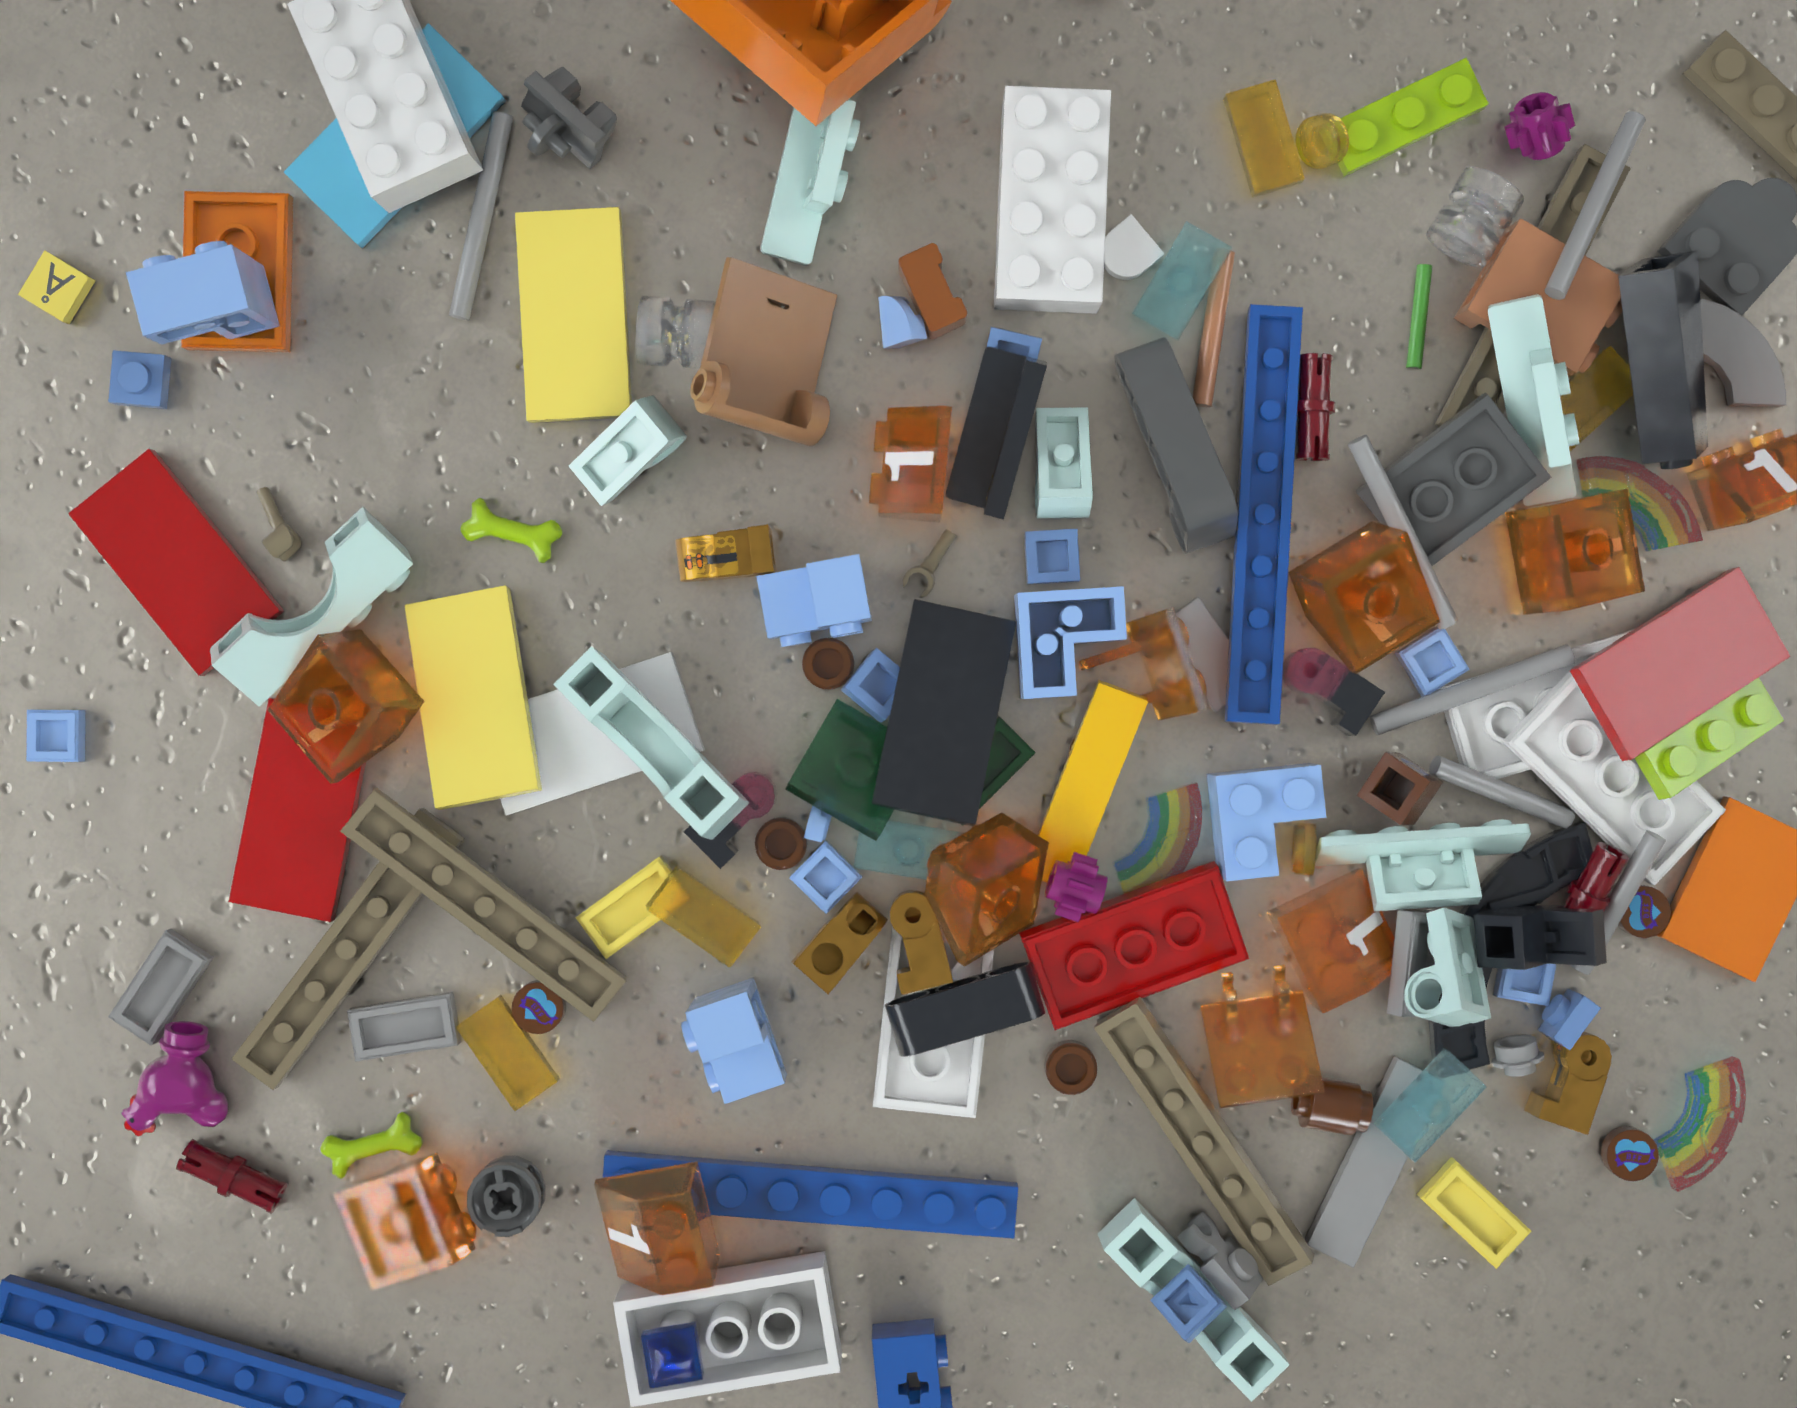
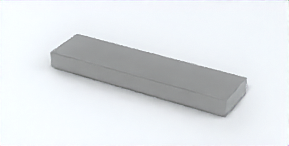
(1362, 1179)

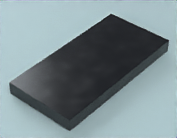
(944, 713)

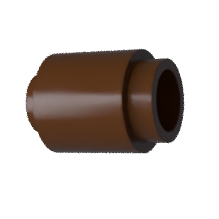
(1338, 1110)

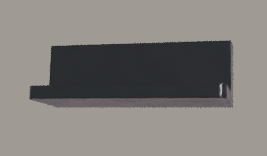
(996, 430)

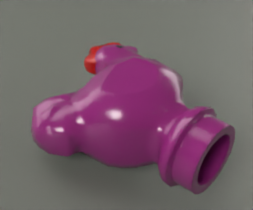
(177, 1082)

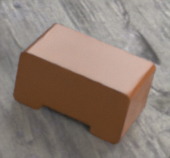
(930, 291)

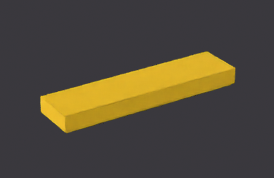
(1090, 772)

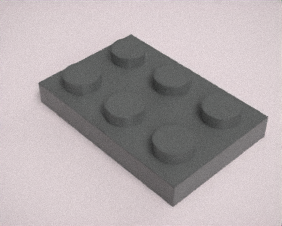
(1461, 477)

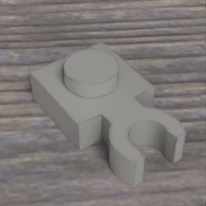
(1225, 1263)

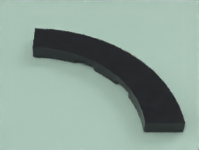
(1519, 881)

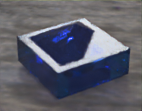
(672, 1355)

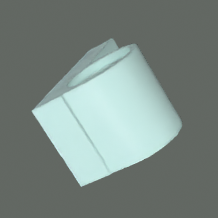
(626, 448)
(1063, 463)
(1454, 974)

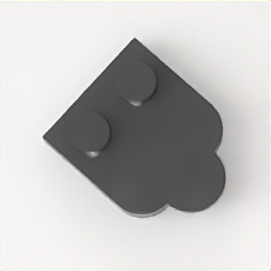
(1740, 239)

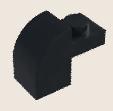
(1539, 936)

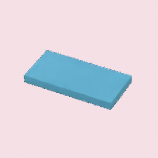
(331, 175)

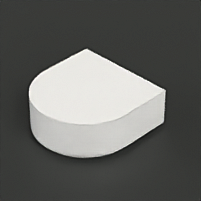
(1130, 250)

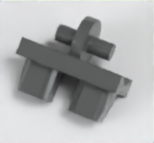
(559, 123)

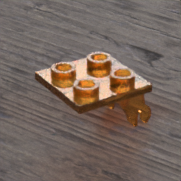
(1163, 645)
(1261, 1045)

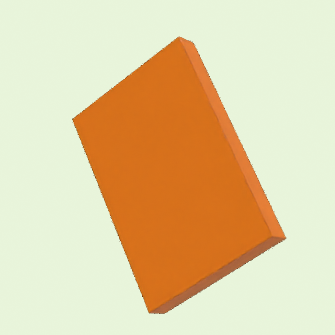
(264, 231)
(1736, 891)

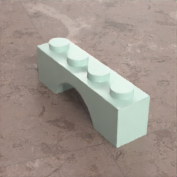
(264, 652)
(652, 743)
(1154, 1259)

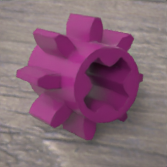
(1539, 126)
(1076, 887)

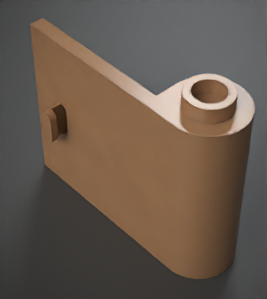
(764, 357)

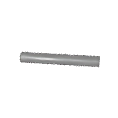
(1501, 792)
(1628, 885)

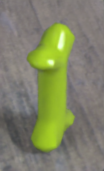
(486, 523)
(346, 1152)

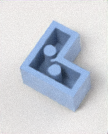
(202, 293)
(815, 599)
(1051, 625)
(1248, 805)
(734, 1041)

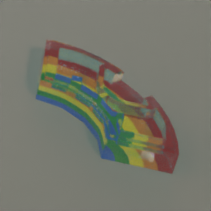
(1657, 508)
(1167, 840)
(1707, 1123)

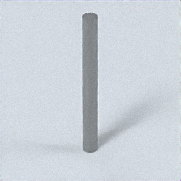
(1595, 205)
(481, 216)
(1396, 517)
(1472, 689)

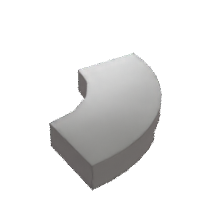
(1741, 358)

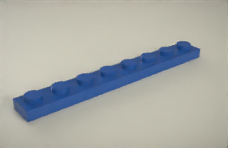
(1263, 514)
(843, 1195)
(176, 1352)

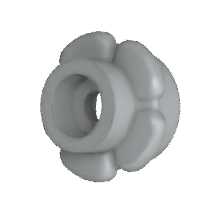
(1517, 1055)

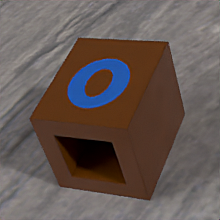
(1399, 788)

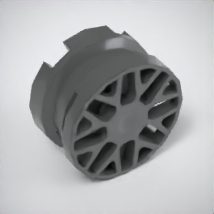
(506, 1196)

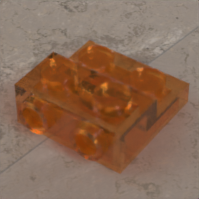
(407, 1221)

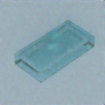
(1182, 280)
(901, 849)
(1430, 1105)

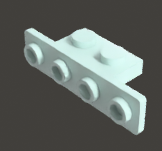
(808, 182)
(1533, 392)
(1422, 865)

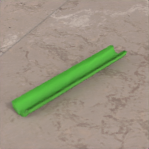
(1419, 316)

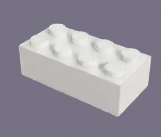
(387, 97)
(1052, 199)
(752, 1327)

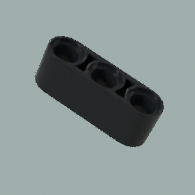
(965, 1009)

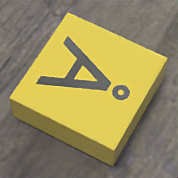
(56, 287)

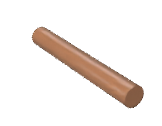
(1212, 335)

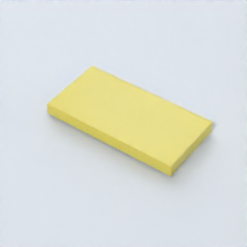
(573, 314)
(473, 697)

